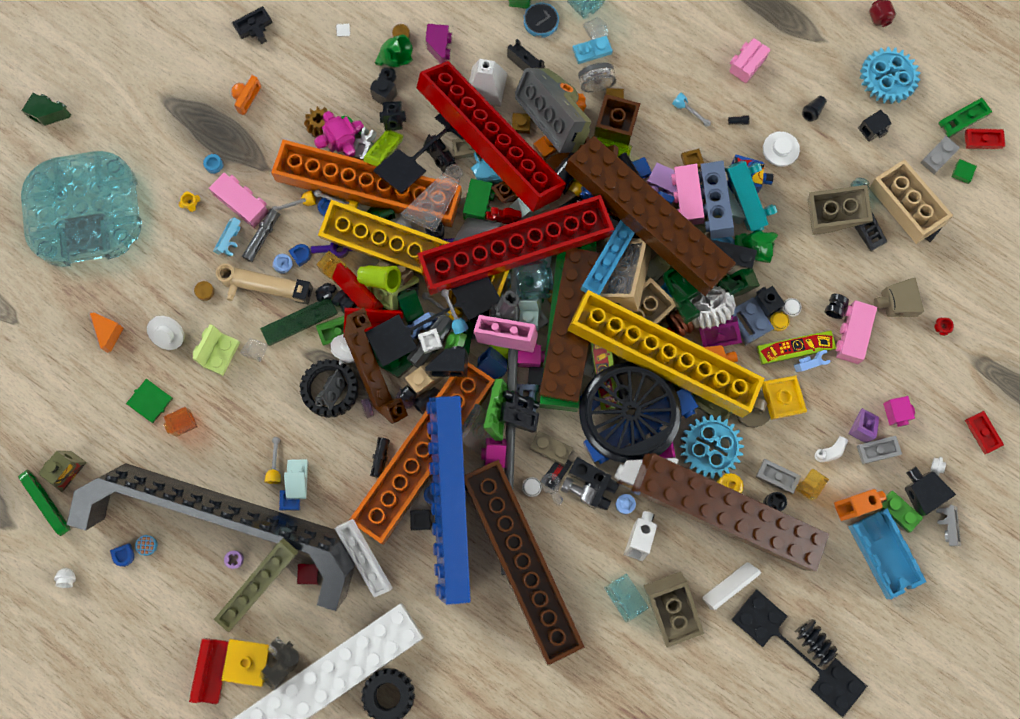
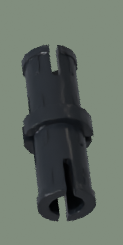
(379, 457)

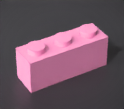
(688, 193)
(239, 199)
(856, 332)
(506, 333)

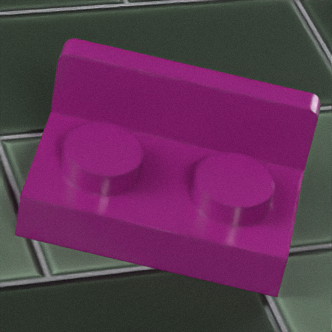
(723, 335)

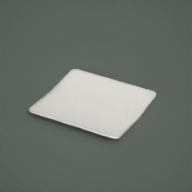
(343, 29)

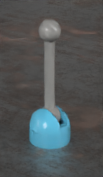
(681, 102)
(458, 325)

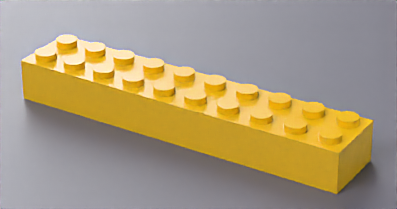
(383, 238)
(666, 354)

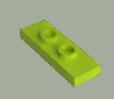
(383, 147)

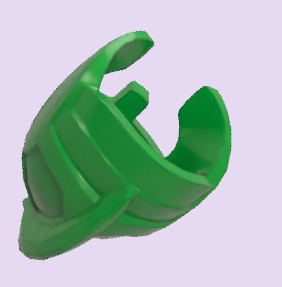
(395, 52)
(759, 241)

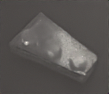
(432, 203)

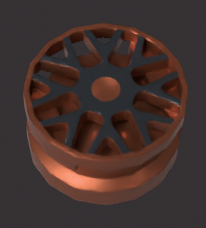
(676, 322)

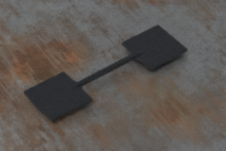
(403, 170)
(394, 339)
(835, 684)

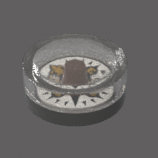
(597, 77)

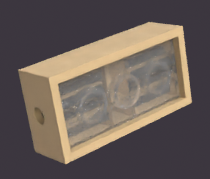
(629, 276)

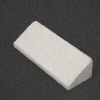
(731, 586)

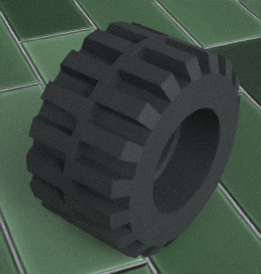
(379, 678)

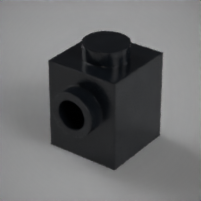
(383, 90)
(875, 125)
(769, 300)

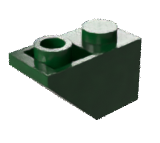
(44, 111)
(410, 305)

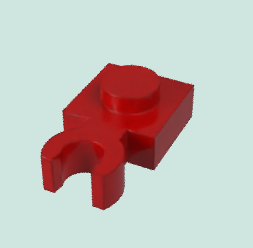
(504, 216)

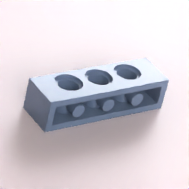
(721, 226)

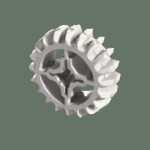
(713, 308)

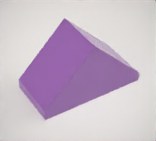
(865, 426)

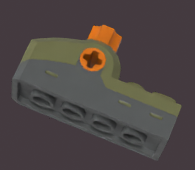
(554, 108)

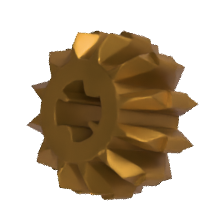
(312, 121)

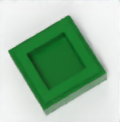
(963, 171)

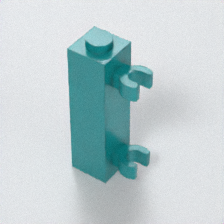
(746, 195)

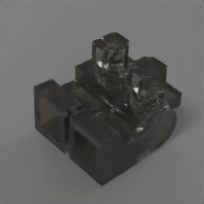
(285, 661)

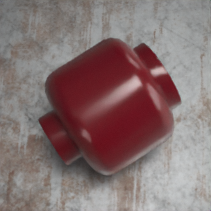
(882, 12)

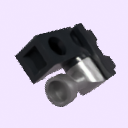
(595, 484)

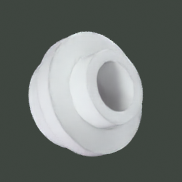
(938, 465)

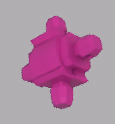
(338, 134)

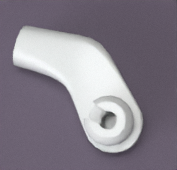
(833, 452)

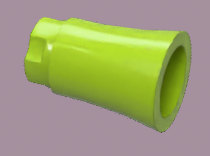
(380, 277)

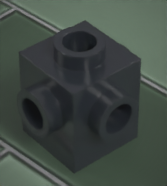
(393, 116)

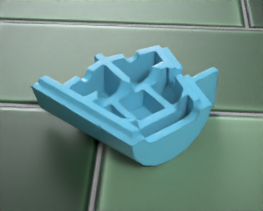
(484, 172)

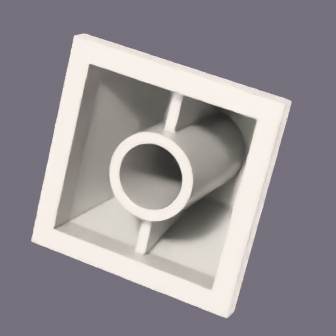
(489, 80)

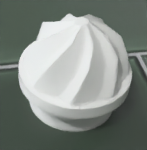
(65, 578)

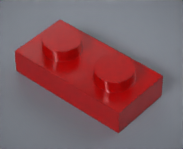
(984, 139)
(984, 432)

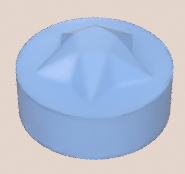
(282, 263)
(625, 504)

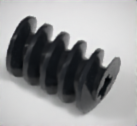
(817, 642)

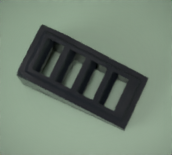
(874, 226)

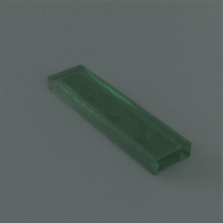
(298, 321)

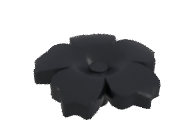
(325, 291)

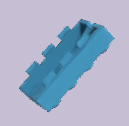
(887, 554)

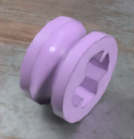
(227, 559)

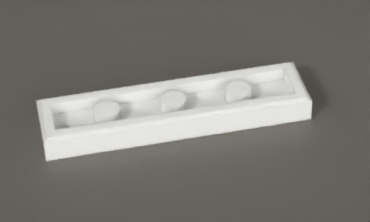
(363, 558)

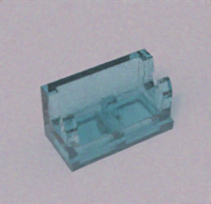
(626, 598)

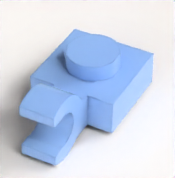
(424, 327)
(808, 363)

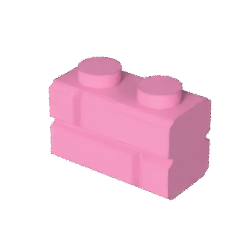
(749, 60)

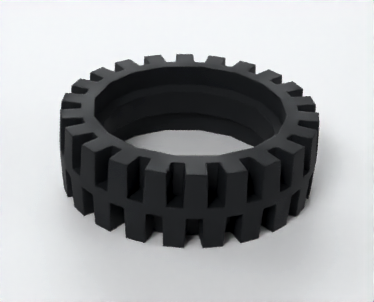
(315, 370)

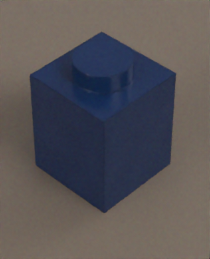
(492, 363)

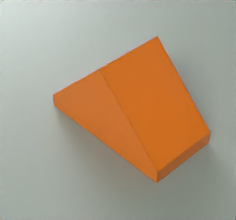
(106, 331)

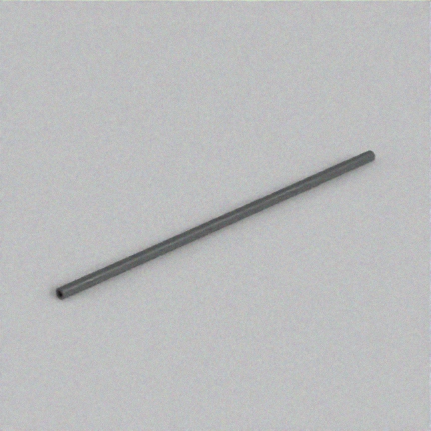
(511, 386)

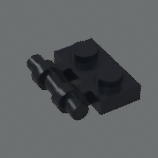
(518, 416)

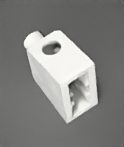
(641, 537)

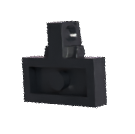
(253, 24)

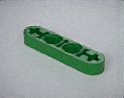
(44, 502)

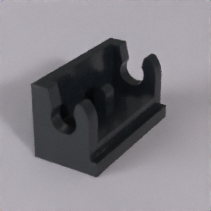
(523, 57)

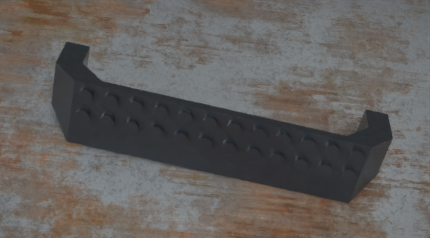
(321, 542)

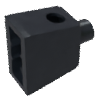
(927, 491)

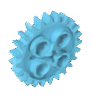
(884, 62)
(719, 431)

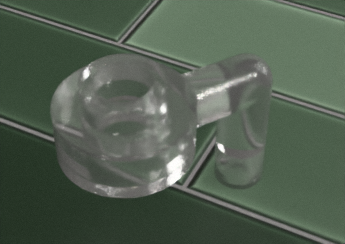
(553, 490)

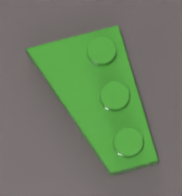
(492, 424)

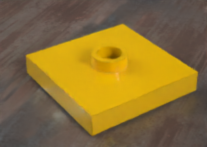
(783, 397)
(245, 662)

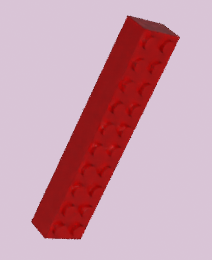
(490, 136)
(515, 244)

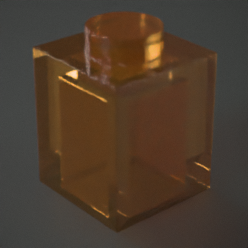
(179, 422)

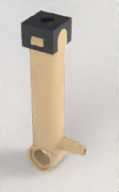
(296, 290)

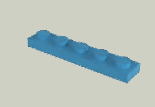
(608, 259)

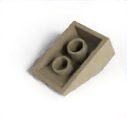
(839, 209)
(674, 609)

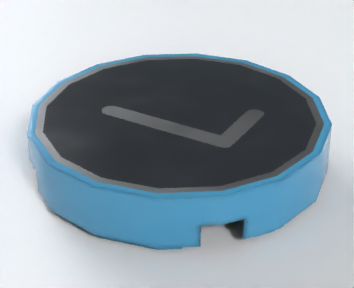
(541, 19)

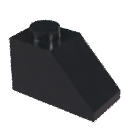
(449, 363)

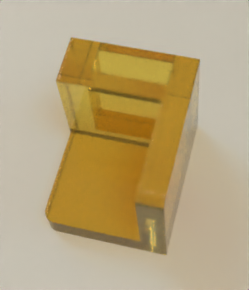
(328, 264)
(812, 485)

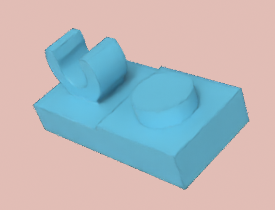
(592, 49)
(231, 229)

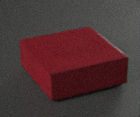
(307, 574)

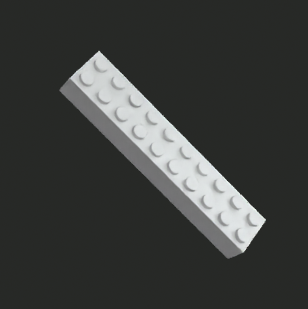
(339, 669)

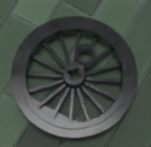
(656, 444)

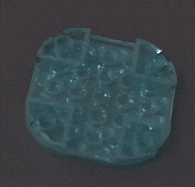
(80, 208)

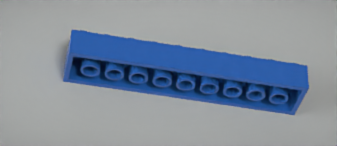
(449, 500)

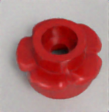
(948, 323)

